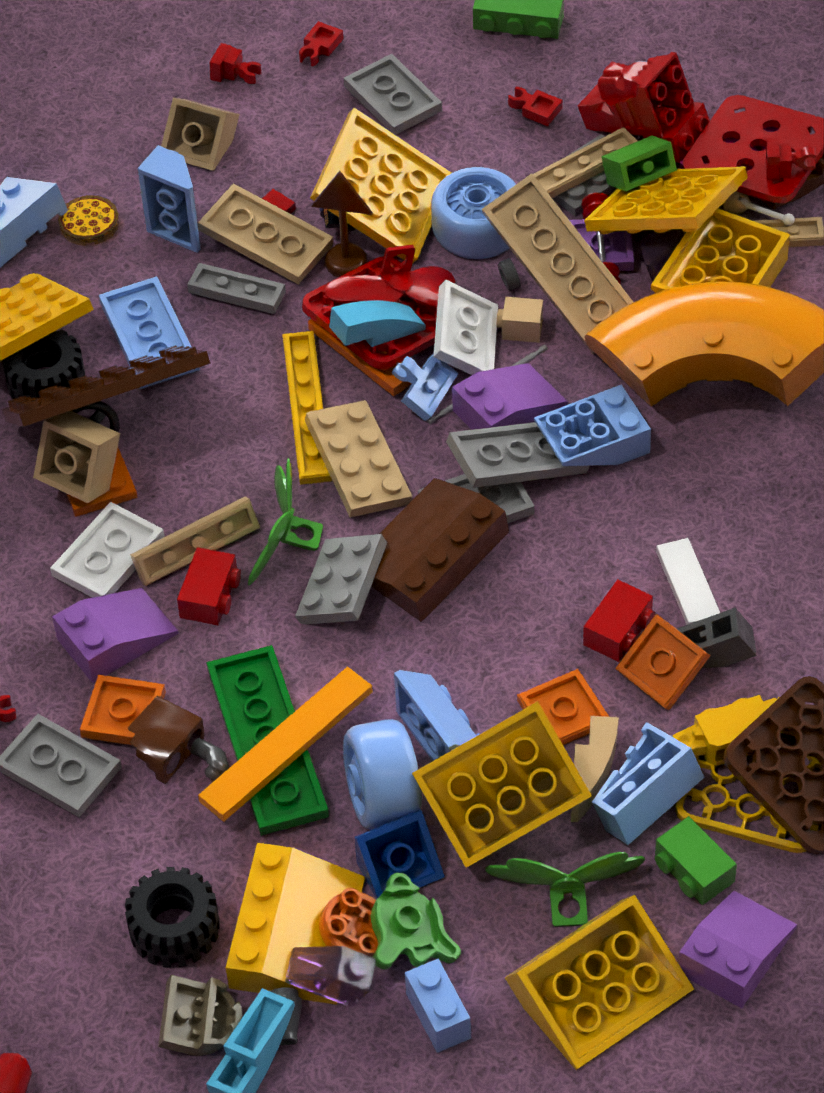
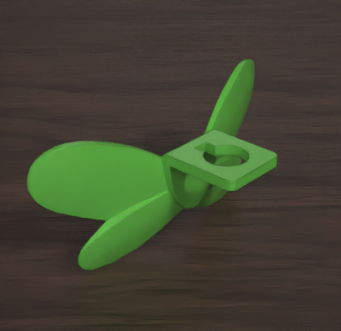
(285, 523)
(560, 883)

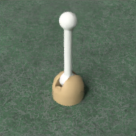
(740, 202)

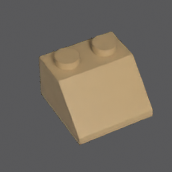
(199, 132)

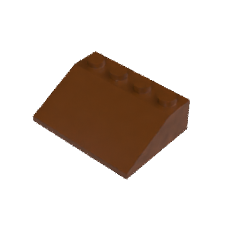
(436, 545)

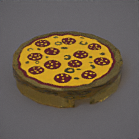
(89, 220)

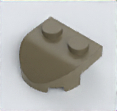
(197, 1016)

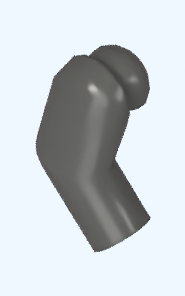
(213, 755)

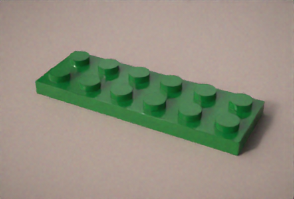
(252, 706)

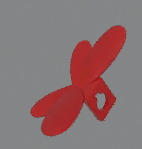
(393, 283)

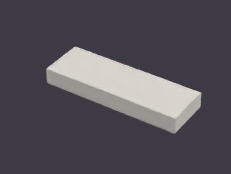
(687, 580)

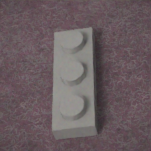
(236, 288)

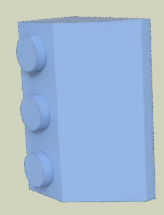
(169, 198)
(430, 713)

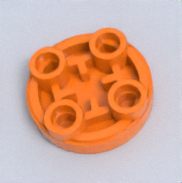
(348, 922)

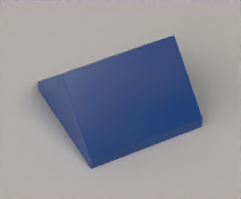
(398, 848)

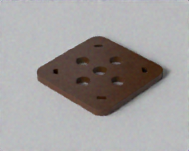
(777, 761)

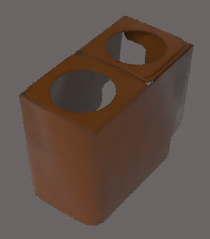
(160, 734)

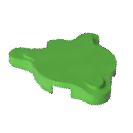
(409, 925)

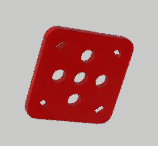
(749, 130)
(396, 349)

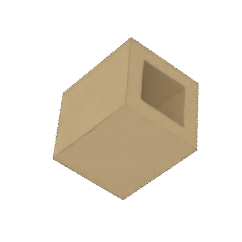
(521, 319)

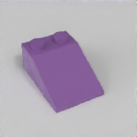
(504, 397)
(111, 630)
(734, 947)

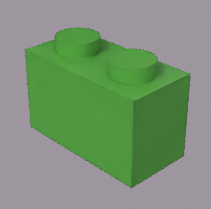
(639, 163)
(694, 861)

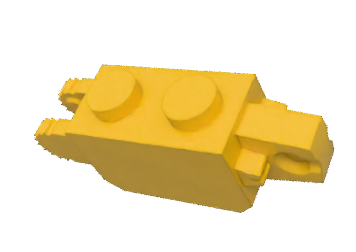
(719, 727)

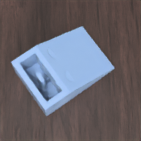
(597, 430)

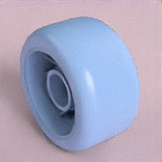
(459, 216)
(380, 772)

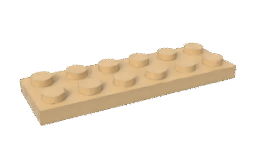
(556, 256)

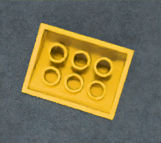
(725, 251)
(501, 784)
(281, 913)
(600, 982)

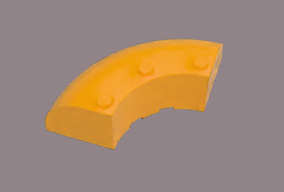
(716, 336)

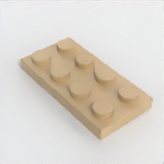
(265, 233)
(358, 458)

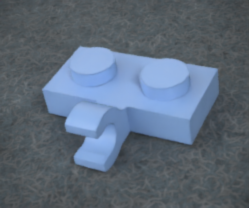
(427, 384)

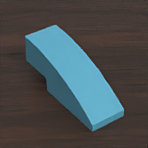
(374, 322)
(252, 1045)

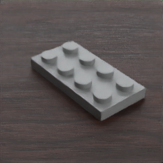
(507, 455)

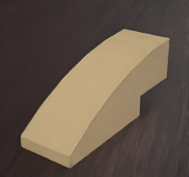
(595, 759)

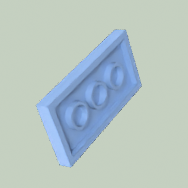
(143, 321)

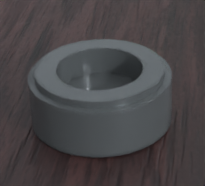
(509, 274)

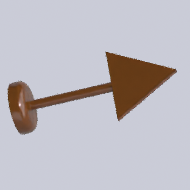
(343, 197)

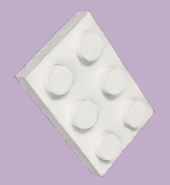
(465, 329)
(101, 555)

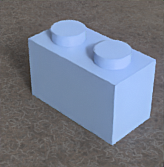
(438, 1005)

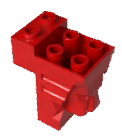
(647, 102)

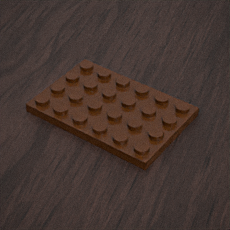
(111, 382)

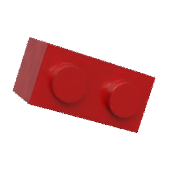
(208, 586)
(618, 620)

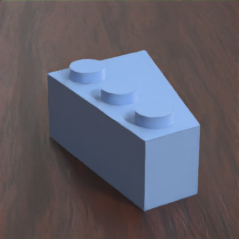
(24, 210)
(647, 784)

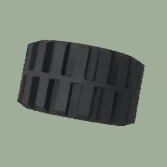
(53, 351)
(179, 940)

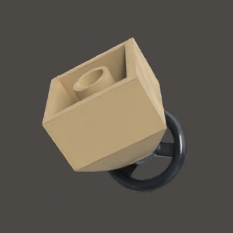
(79, 452)

